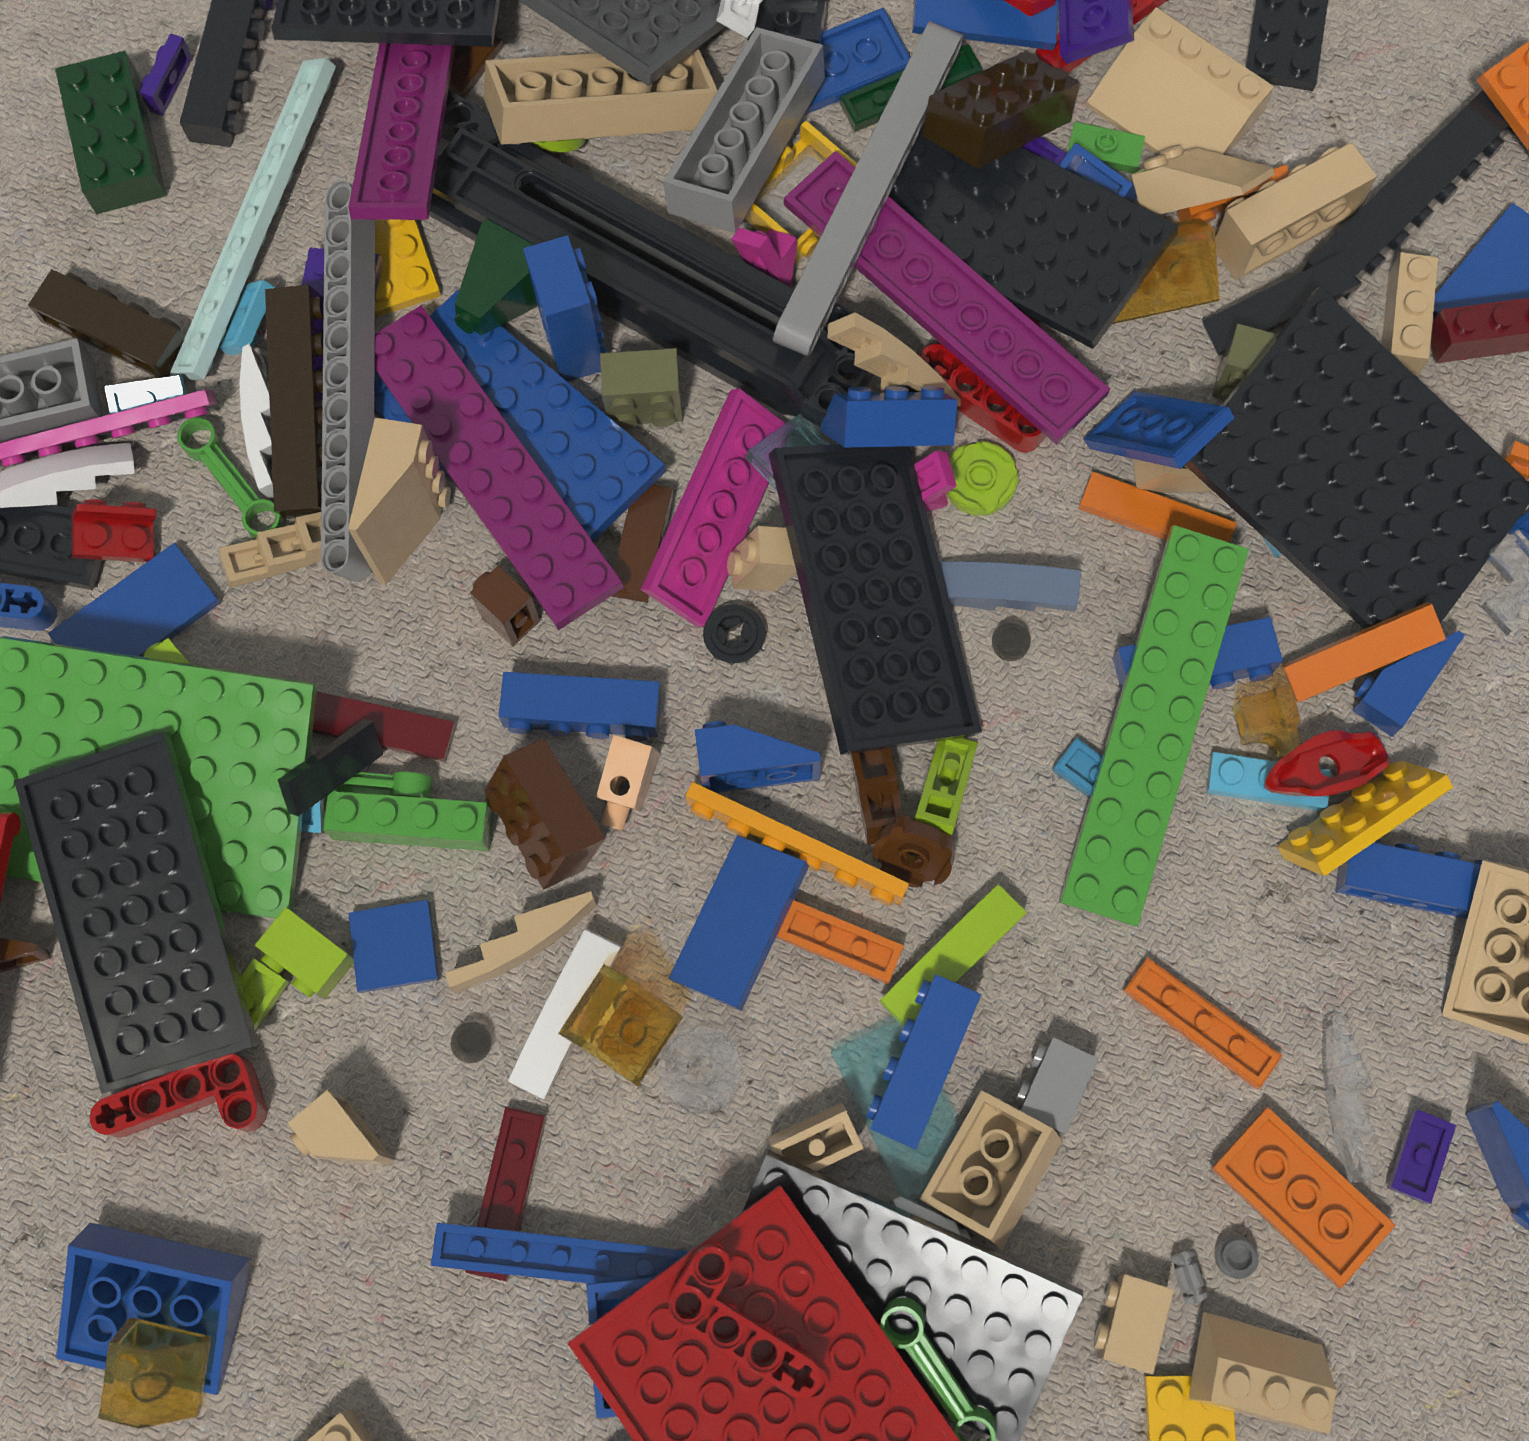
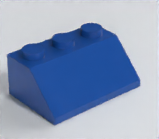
(891, 417)

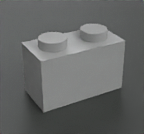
(1056, 1084)

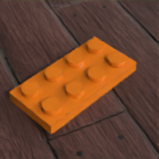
(1303, 1197)

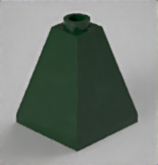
(495, 281)

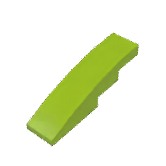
(956, 951)

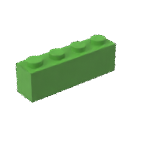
(408, 821)

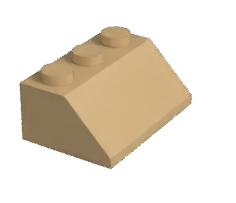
(991, 1169)
(1263, 1375)

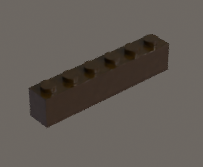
(295, 397)

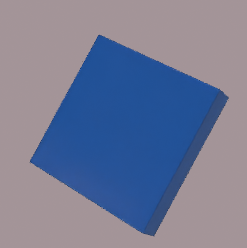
(393, 946)

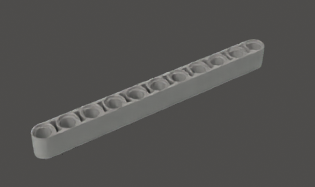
(867, 190)
(346, 376)

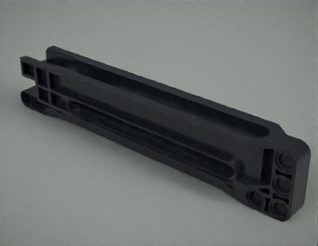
(640, 266)

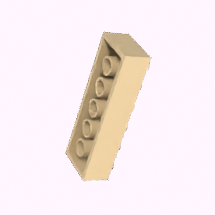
(591, 98)

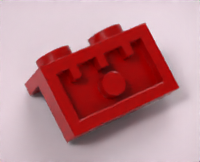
(113, 531)

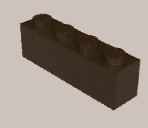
(107, 323)

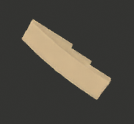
(885, 355)
(273, 551)
(535, 932)

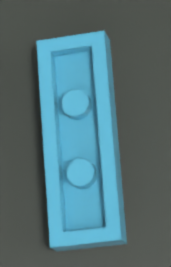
(1245, 779)

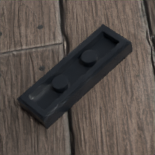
(330, 767)

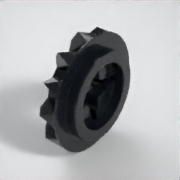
(730, 618)

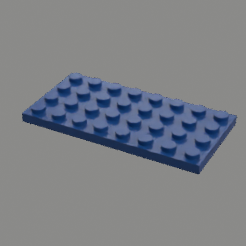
(574, 443)

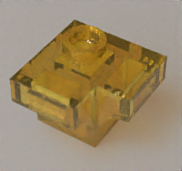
(1269, 720)

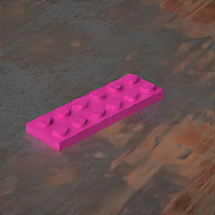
(712, 512)

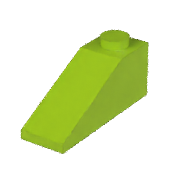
(946, 784)

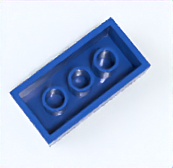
(566, 307)

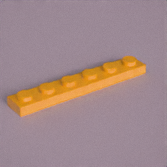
(780, 837)

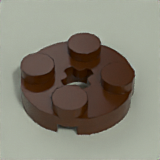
(933, 851)

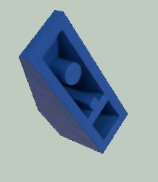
(1400, 687)

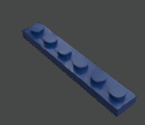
(546, 1255)

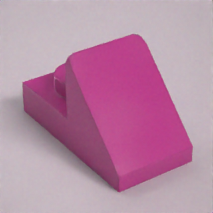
(768, 252)
(935, 479)

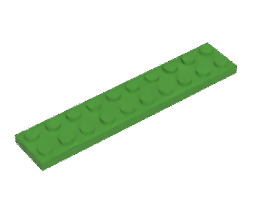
(1153, 726)

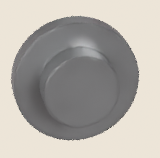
(1236, 1257)

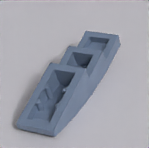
(1010, 585)

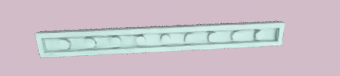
(253, 220)

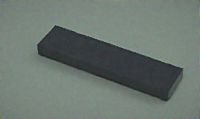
(1280, 302)

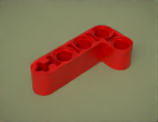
(976, 402)
(176, 1103)
(748, 1330)

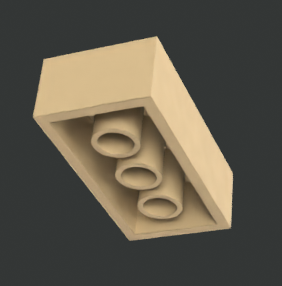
(1293, 210)

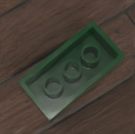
(110, 132)

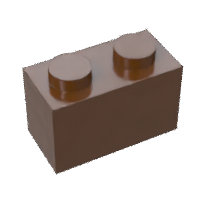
(504, 605)

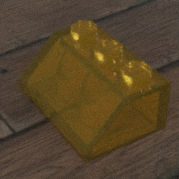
(1181, 277)

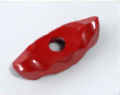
(1355, 754)

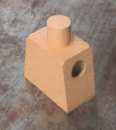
(631, 763)

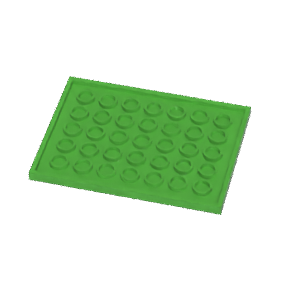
(228, 735)

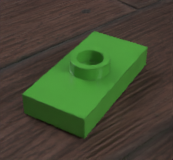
(1113, 147)

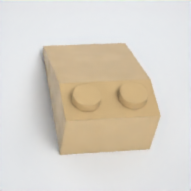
(1194, 178)

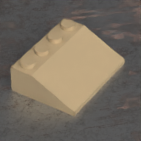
(1179, 90)
(397, 496)
(1493, 958)

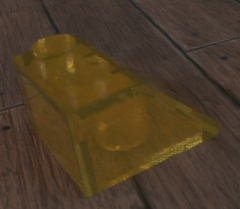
(153, 1374)

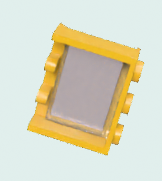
(790, 169)

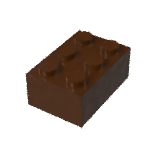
(543, 814)

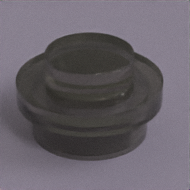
(1010, 642)
(471, 1042)

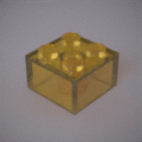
(620, 1024)

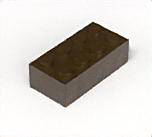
(1000, 109)

